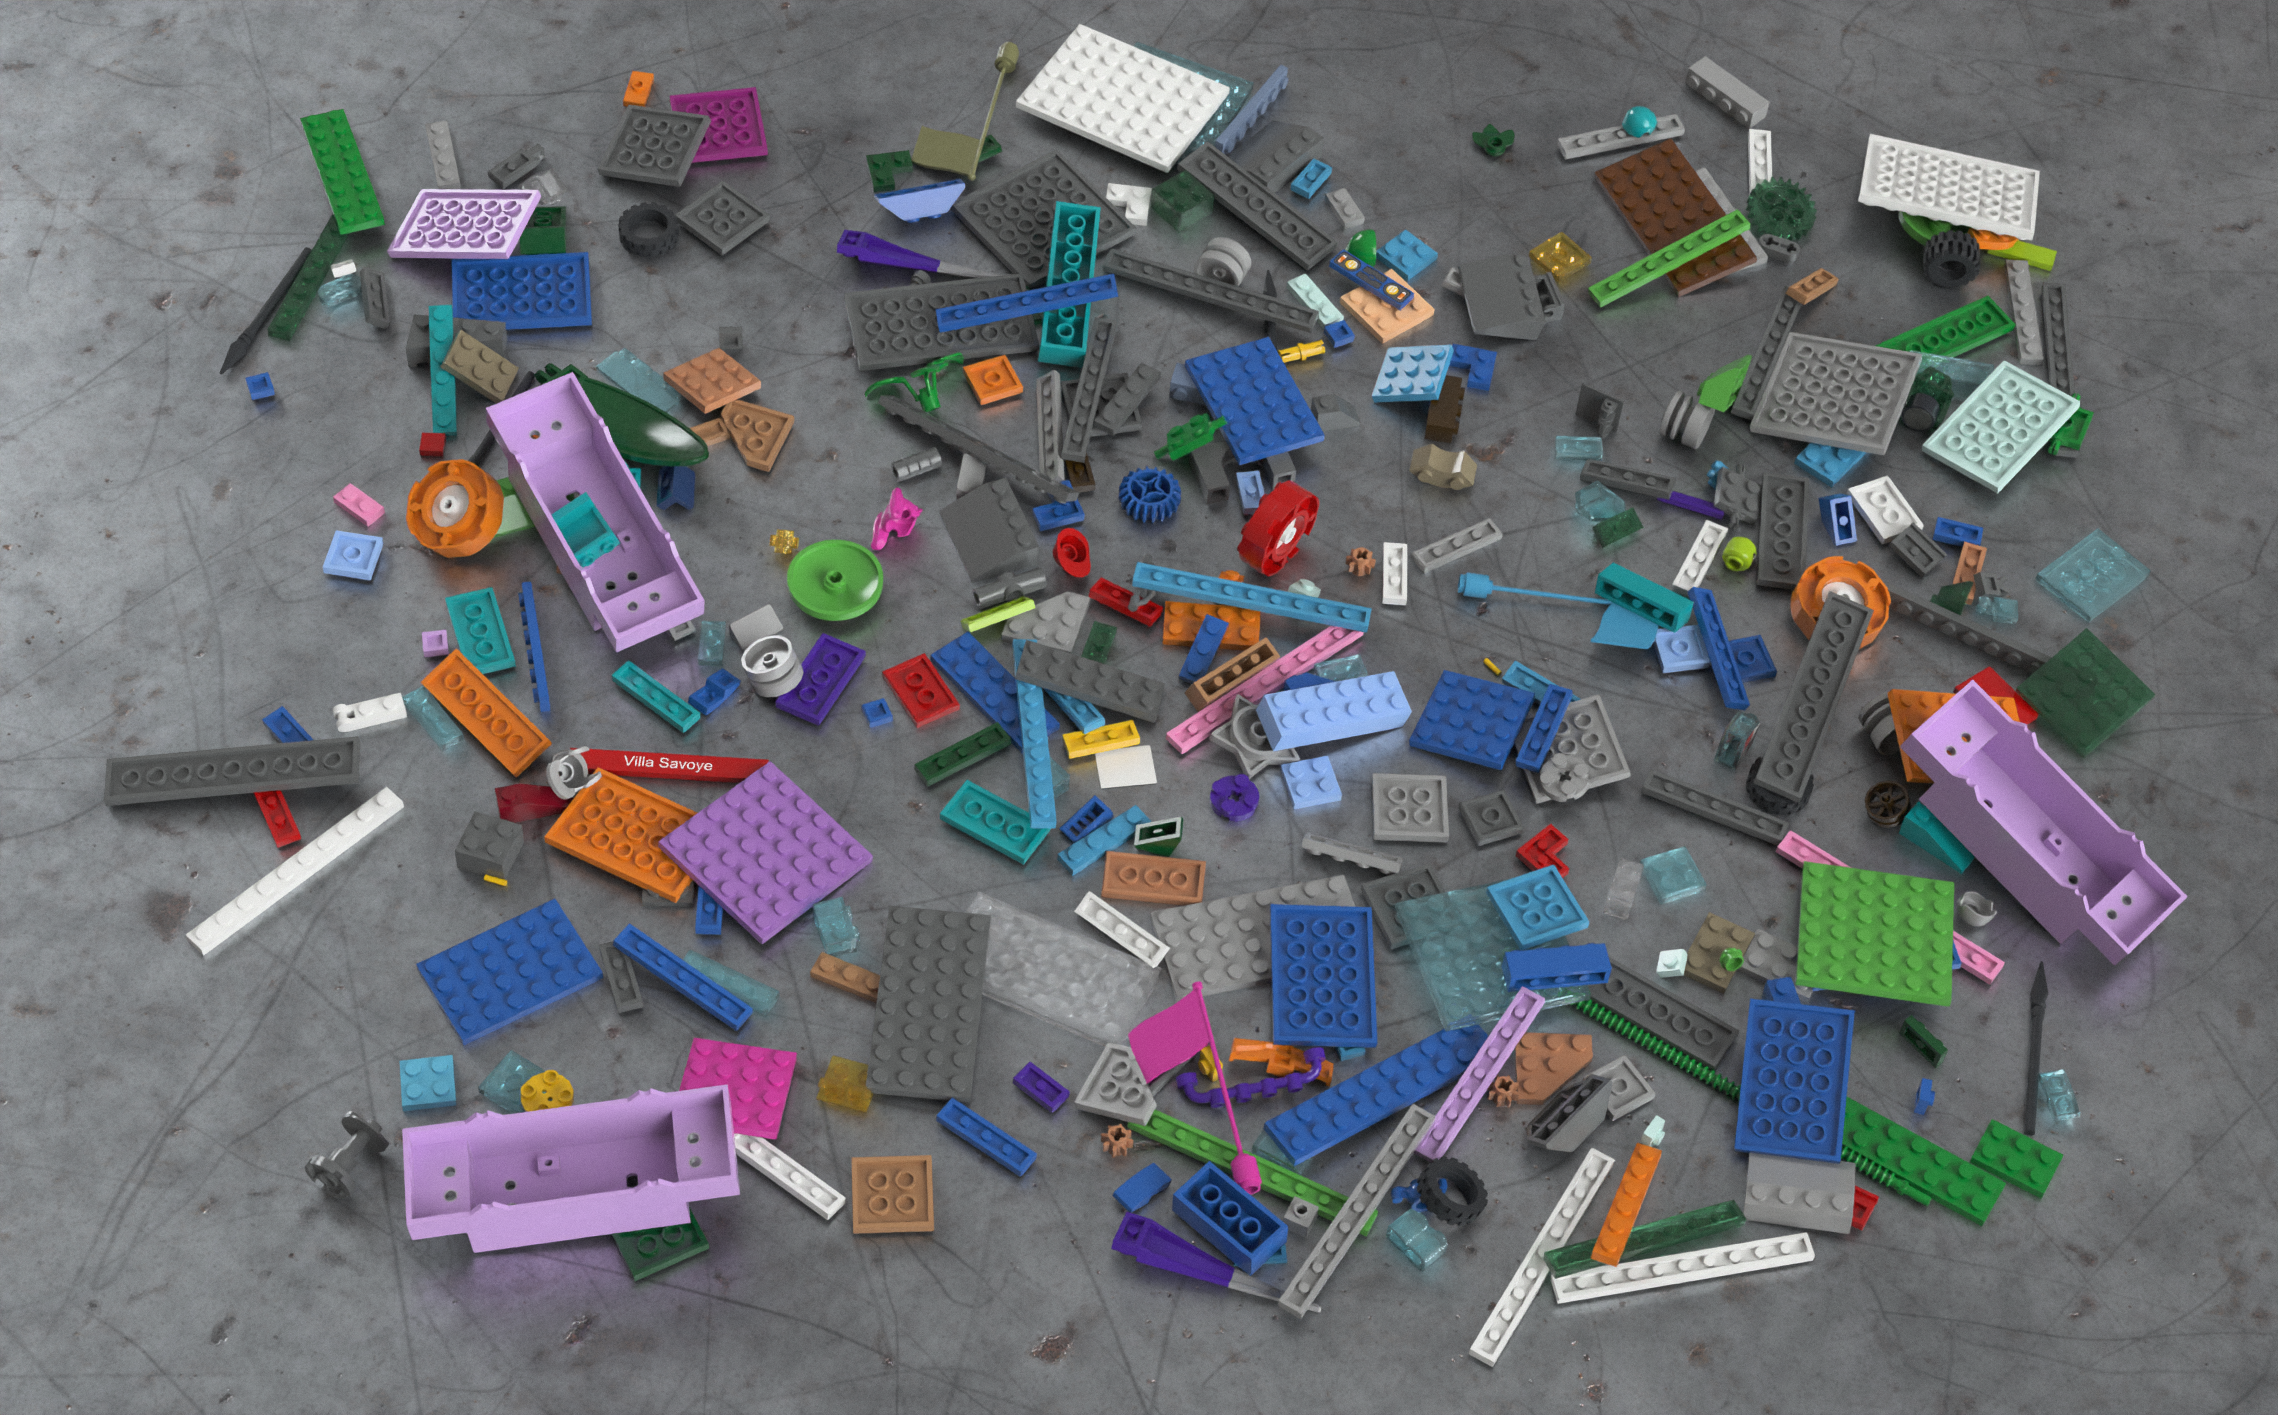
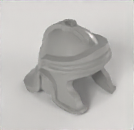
(569, 773)

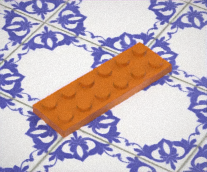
(486, 712)

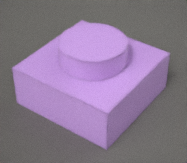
(435, 643)

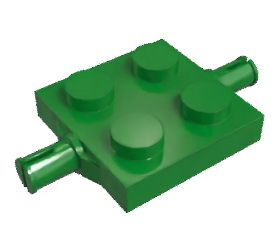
(2073, 430)
(1190, 436)

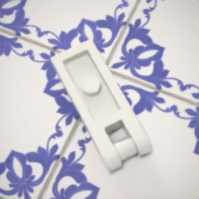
(369, 712)

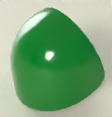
(1363, 246)

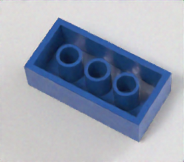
(1229, 1218)

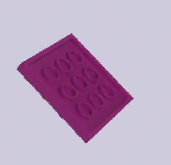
(735, 123)

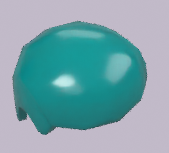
(1639, 121)

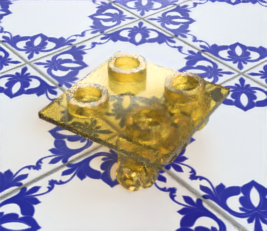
(845, 1085)

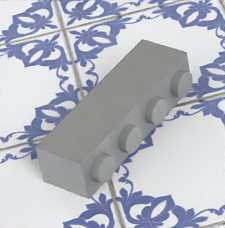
(1727, 92)

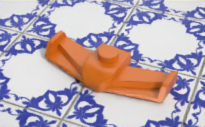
(1279, 1058)

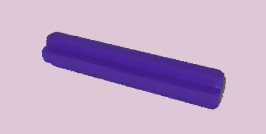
(1694, 504)

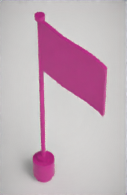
(1175, 1038)

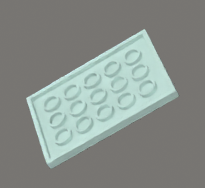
(2000, 426)

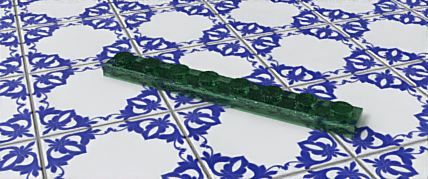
(307, 282)
(1650, 1237)

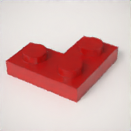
(1541, 850)

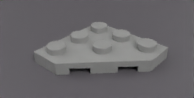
(1051, 622)
(1117, 1088)

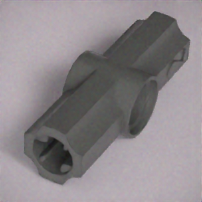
(1009, 587)

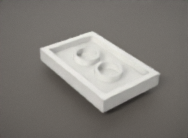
(1883, 508)

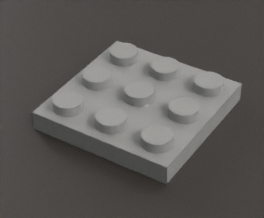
(1410, 807)

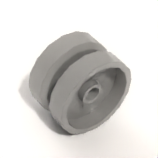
(1224, 261)
(772, 666)

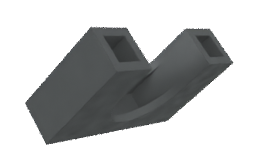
(1208, 470)

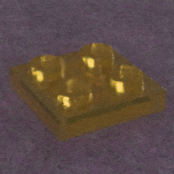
(1560, 256)

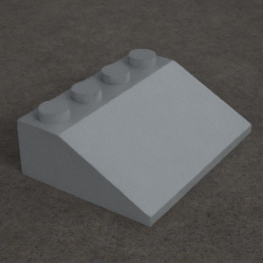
(1800, 1192)

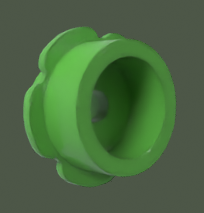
(1731, 959)

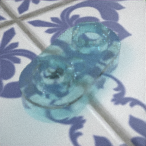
(340, 290)

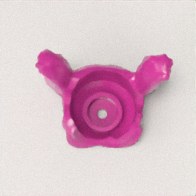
(898, 516)

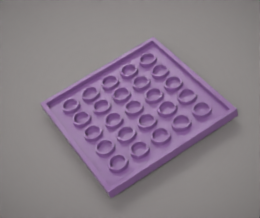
(765, 852)

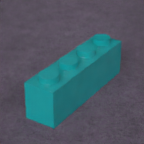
(1644, 597)

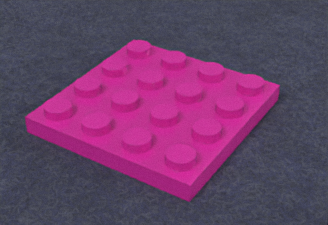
(755, 1080)

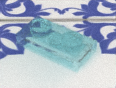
(1578, 448)
(712, 643)
(1341, 668)

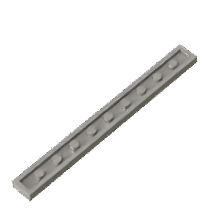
(1356, 1211)

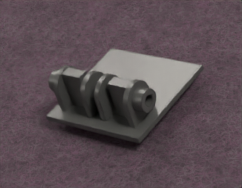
(1600, 409)

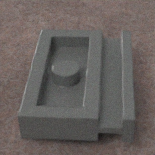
(1917, 549)

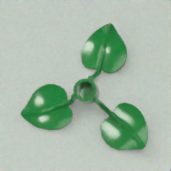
(928, 395)

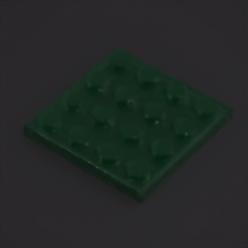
(2085, 692)

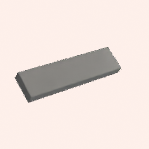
(1456, 545)

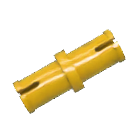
(1302, 351)

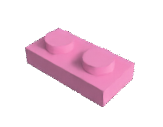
(359, 505)

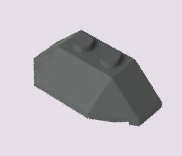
(1571, 1115)

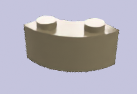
(1443, 468)

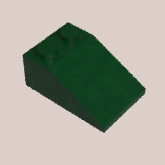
(545, 232)

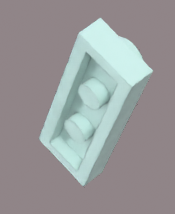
(1311, 296)

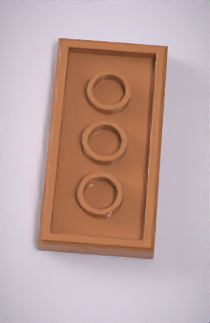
(1153, 878)

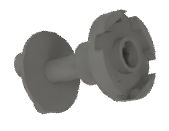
(337, 1168)

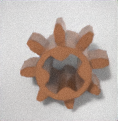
(1360, 561)
(1503, 1091)
(1123, 1141)

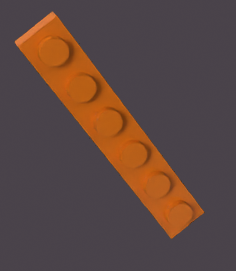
(1626, 1205)

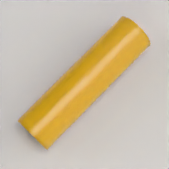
(1496, 670)
(492, 879)

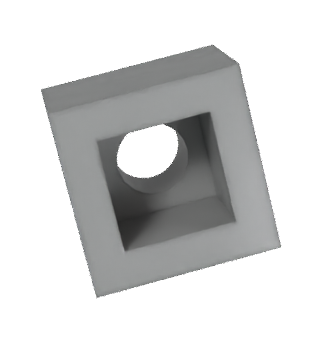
(1300, 1216)

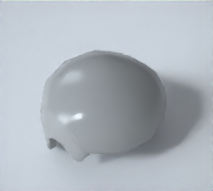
(1975, 909)

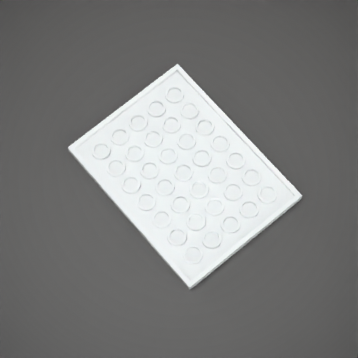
(1123, 98)
(1950, 187)

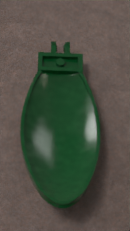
(636, 426)

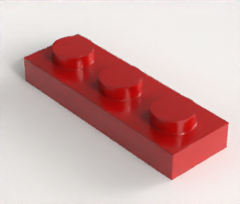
(1119, 599)
(278, 817)

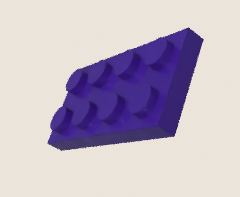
(825, 676)

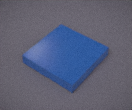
(1752, 659)

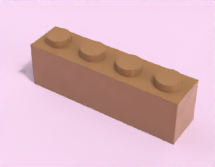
(1231, 674)

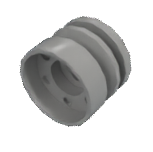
(1684, 418)
(1879, 723)

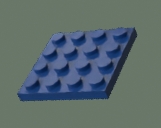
(1472, 719)

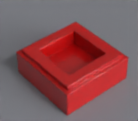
(432, 444)

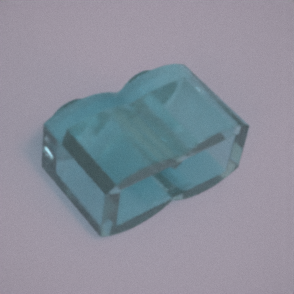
(1417, 1239)

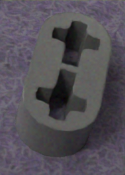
(1779, 247)

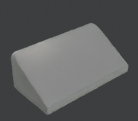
(970, 476)
(755, 626)

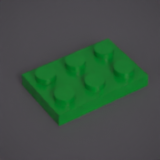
(2016, 1158)

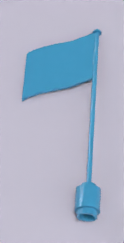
(1617, 625)

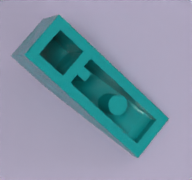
(1932, 836)

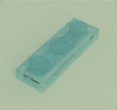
(433, 718)

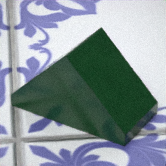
(1159, 836)

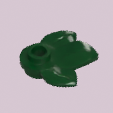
(1493, 141)

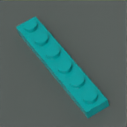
(442, 382)

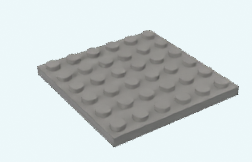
(1836, 393)

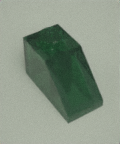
(1953, 596)

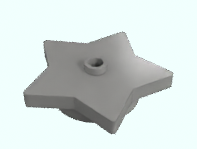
(1248, 740)

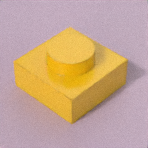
(1207, 1065)

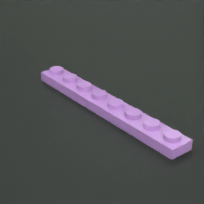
(1480, 1074)

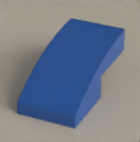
(715, 692)
(1140, 1187)

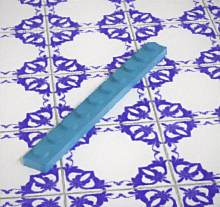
(1251, 597)
(1035, 748)

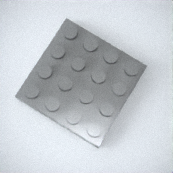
(1584, 735)

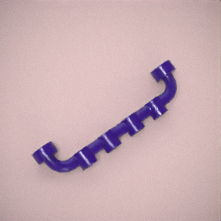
(1267, 1086)

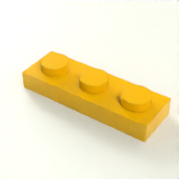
(1101, 739)

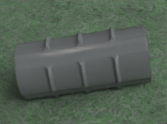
(916, 464)

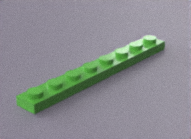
(1668, 258)

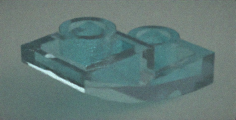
(2059, 1095)

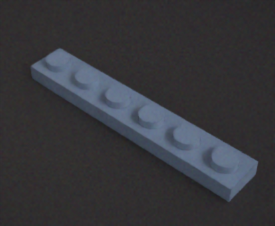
(1255, 107)

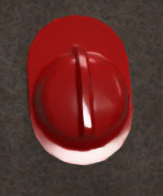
(1072, 552)

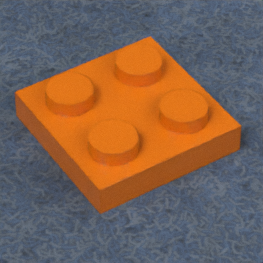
(992, 379)

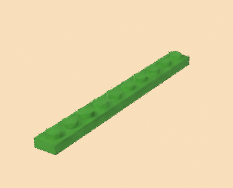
(1221, 1153)

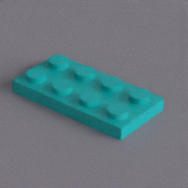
(480, 630)
(993, 821)

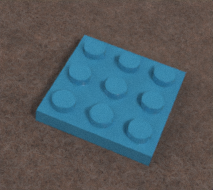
(1412, 373)
(1537, 907)

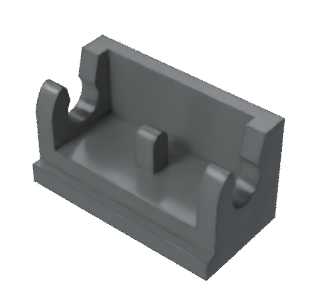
(1550, 297)

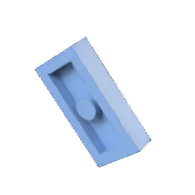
(1249, 490)

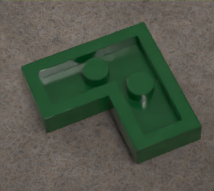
(884, 165)

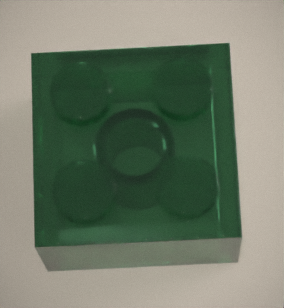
(1182, 201)

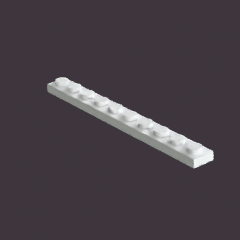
(294, 871)
(1683, 1267)
(1533, 1268)

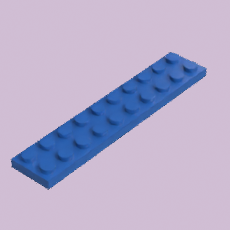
(1375, 1093)

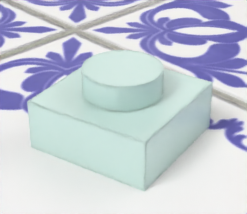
(1672, 963)
(1654, 1132)

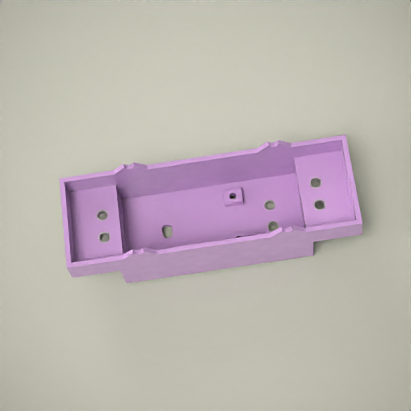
(584, 460)
(2038, 827)
(590, 1159)

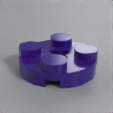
(1234, 785)

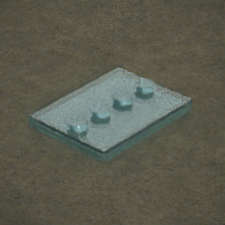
(2093, 575)

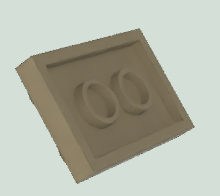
(479, 367)
(1704, 954)

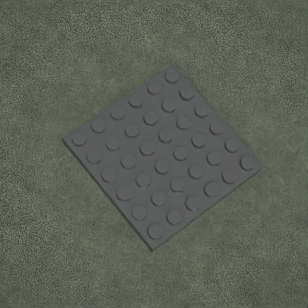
(1018, 214)

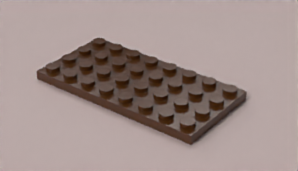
(1666, 202)

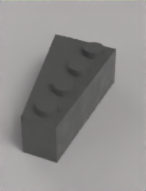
(490, 333)

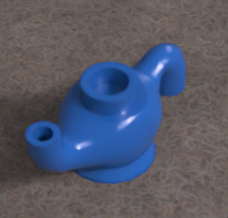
(1412, 1195)

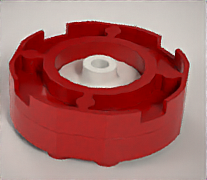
(1277, 527)

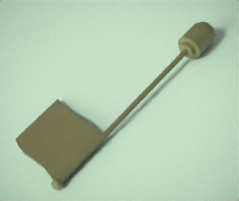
(957, 151)

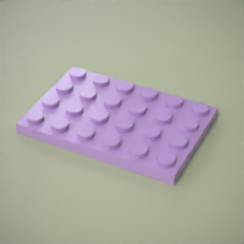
(464, 224)

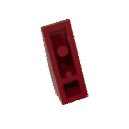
(528, 802)

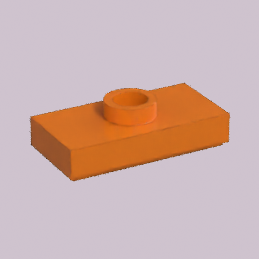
(638, 89)

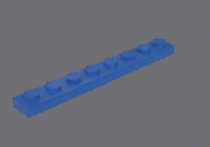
(1026, 303)

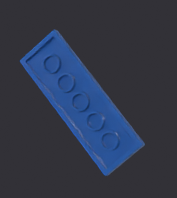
(985, 684)

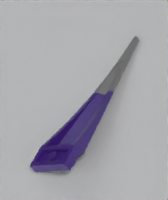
(883, 253)
(1165, 1250)

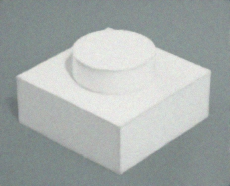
(343, 268)

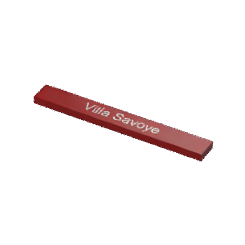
(672, 765)

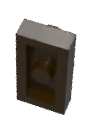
(1080, 475)

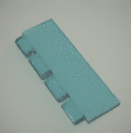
(639, 379)

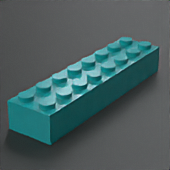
(1070, 260)

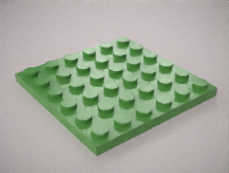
(1876, 934)

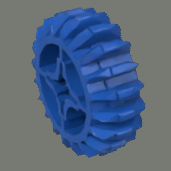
(1149, 494)

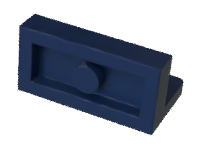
(674, 486)

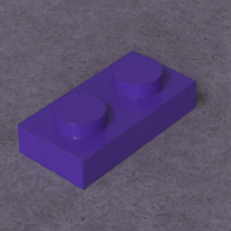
(1041, 1087)

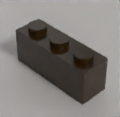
(1445, 410)

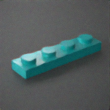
(656, 696)

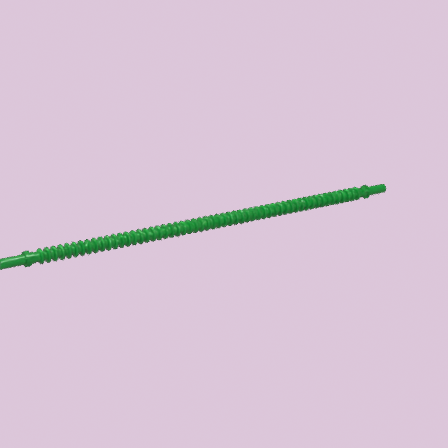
(1901, 1186)

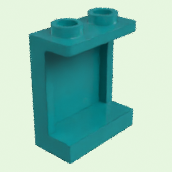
(585, 530)

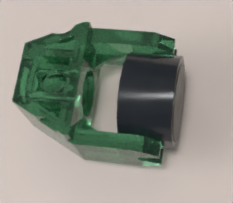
(1927, 401)

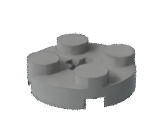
(1568, 789)

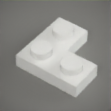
(1134, 198)

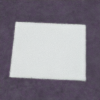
(1126, 767)

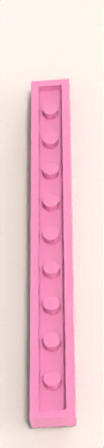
(1265, 682)
(1972, 957)

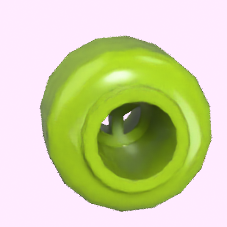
(1739, 554)

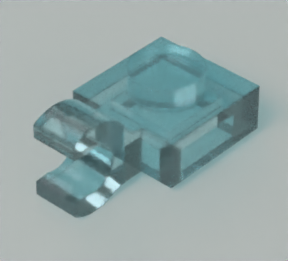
(2000, 609)

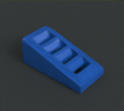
(1087, 810)

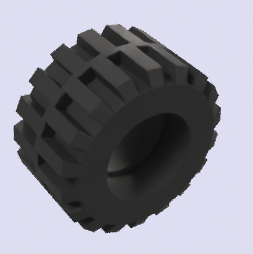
(1951, 259)

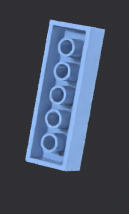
(1333, 711)

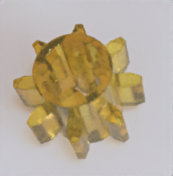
(784, 541)

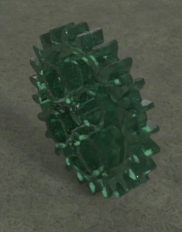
(1781, 209)

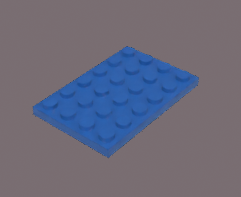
(524, 290)
(1257, 400)
(509, 971)
(1323, 976)
(1794, 1081)

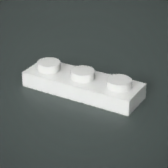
(1394, 574)

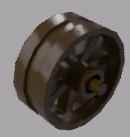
(1887, 804)

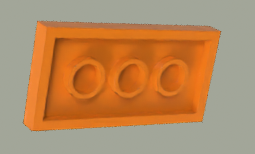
(1184, 620)

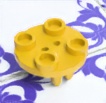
(556, 1088)

